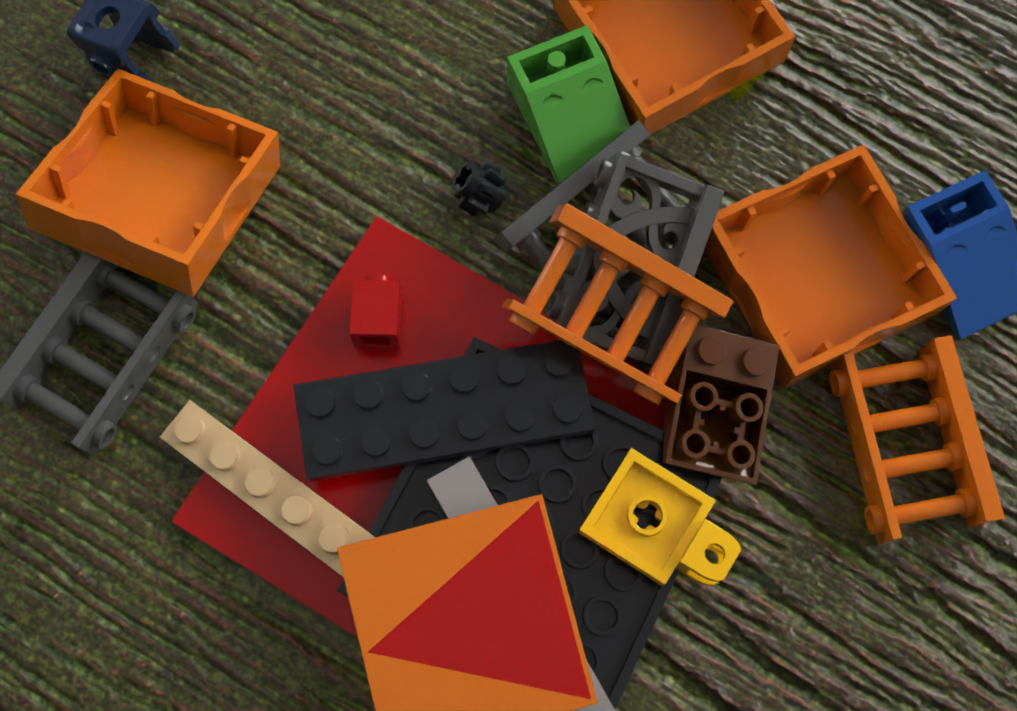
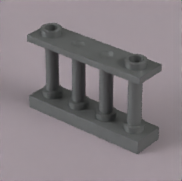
(524, 229)
(48, 344)

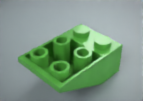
(567, 99)

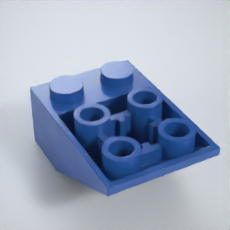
(975, 248)

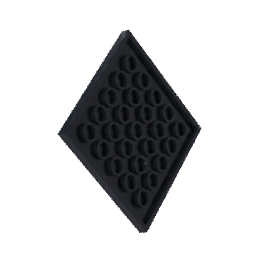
(609, 598)

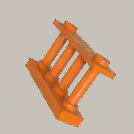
(657, 279)
(949, 409)

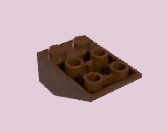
(722, 405)

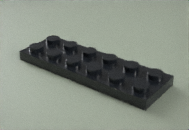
(442, 409)

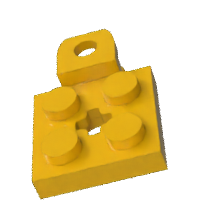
(682, 529)

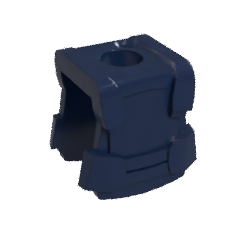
(107, 47)

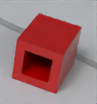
(376, 312)

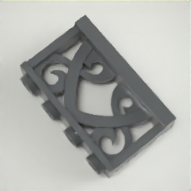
(688, 225)

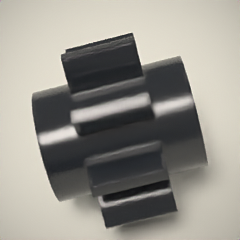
(479, 187)

